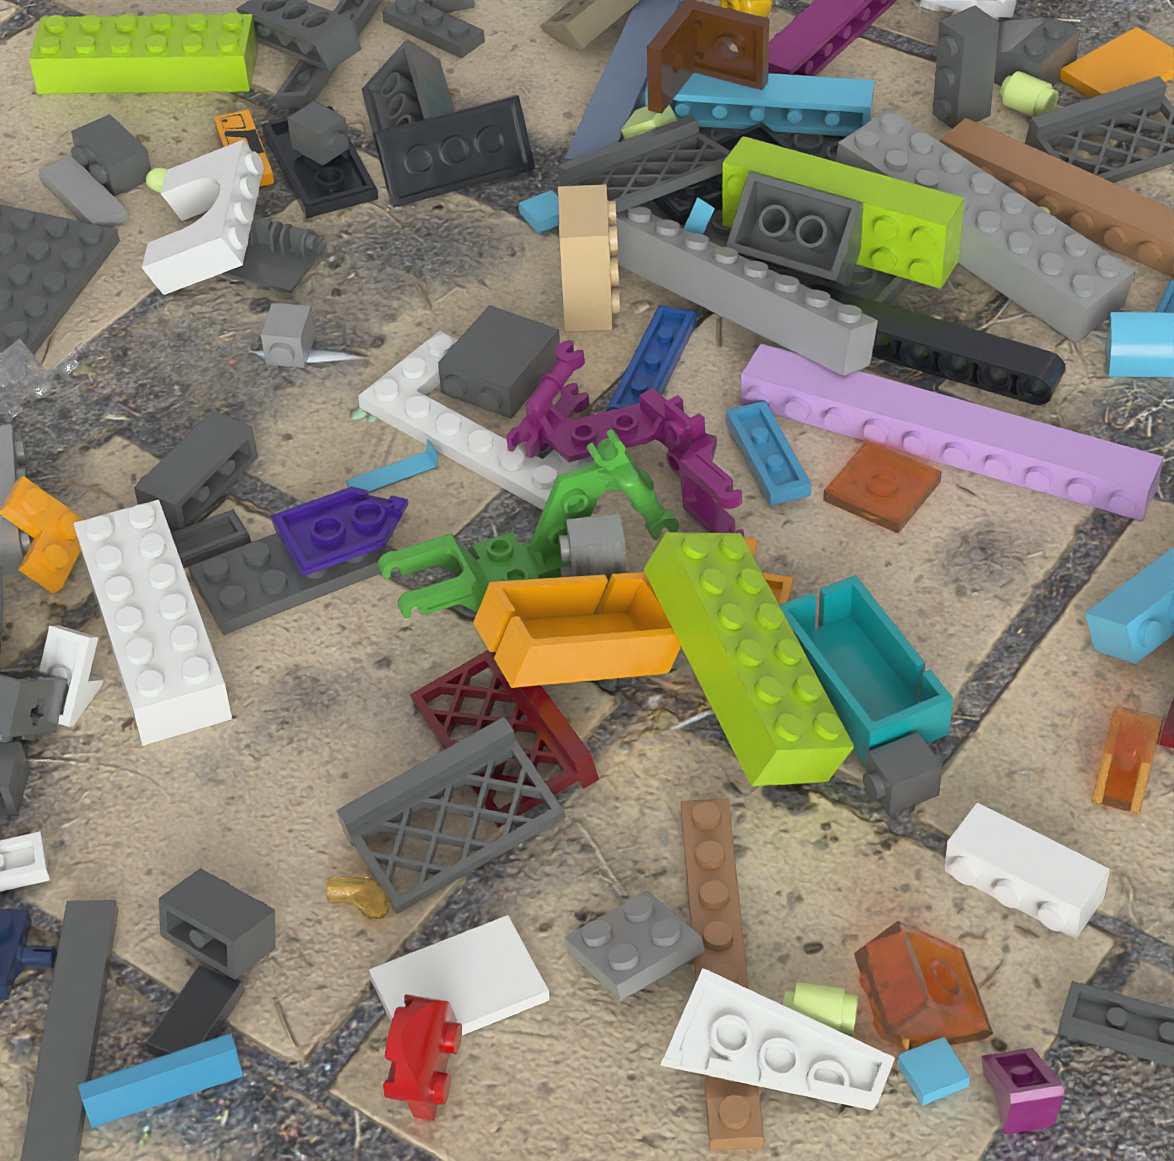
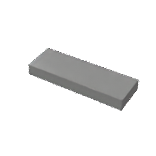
(83, 193)

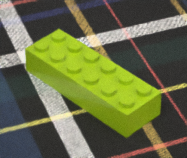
(144, 53)
(904, 224)
(747, 659)

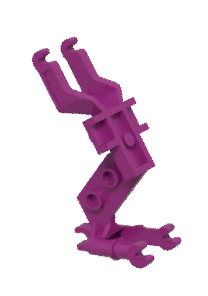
(652, 419)

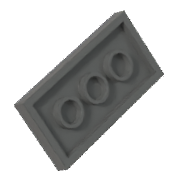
(264, 581)

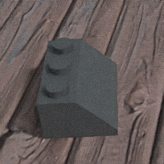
(798, 229)

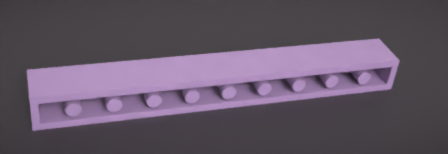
(954, 432)

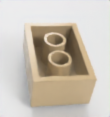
(585, 257)

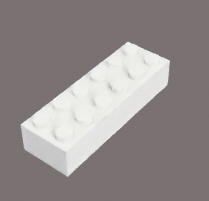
(152, 622)

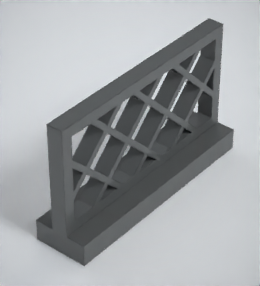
(1099, 117)
(648, 164)
(437, 778)

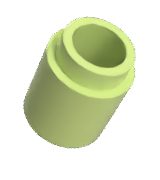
(1028, 94)
(824, 1004)

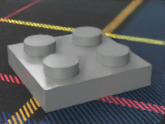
(634, 945)

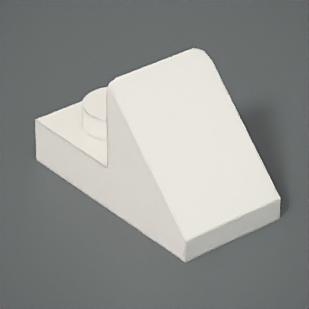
(71, 657)

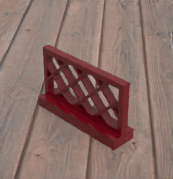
(540, 717)

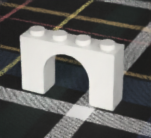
(227, 188)

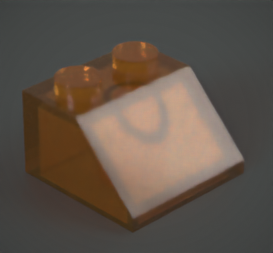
(920, 989)

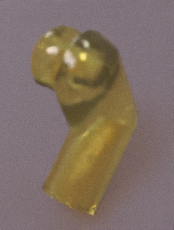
(362, 892)

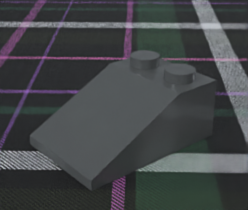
(1035, 48)

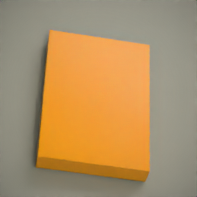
(1120, 63)

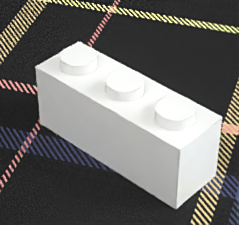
(1026, 870)

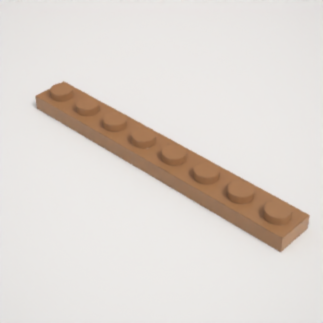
(716, 916)

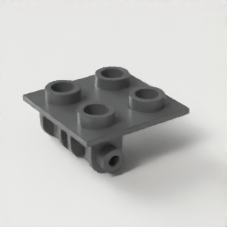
(277, 255)

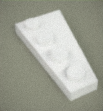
(765, 1044)

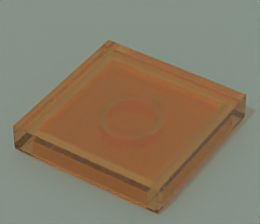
(882, 486)

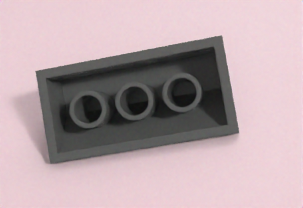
(407, 89)

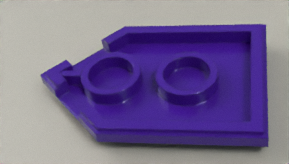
(337, 527)

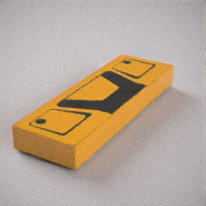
(240, 126)

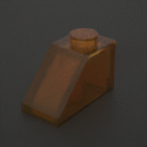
(1127, 759)

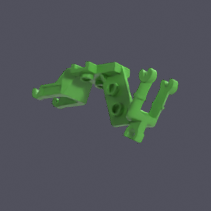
(504, 558)

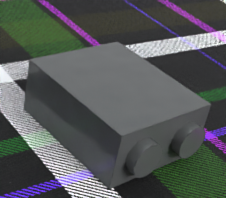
(498, 361)

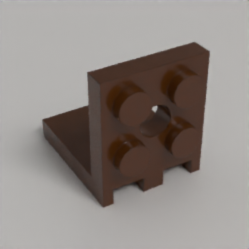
(695, 44)

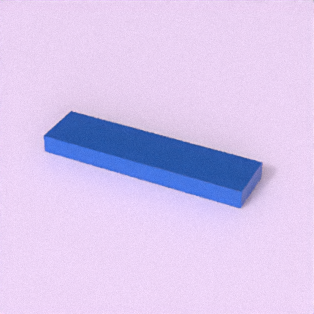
(655, 355)

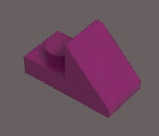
(1025, 1089)

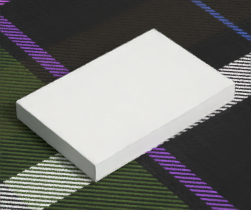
(479, 972)

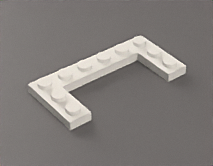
(402, 403)

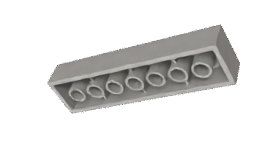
(1003, 233)

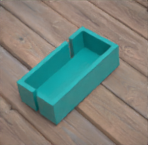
(868, 668)

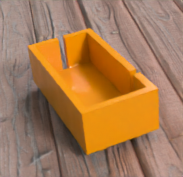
(551, 636)

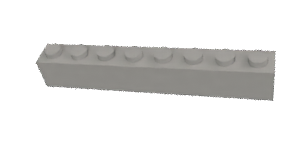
(745, 291)

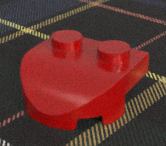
(419, 1049)

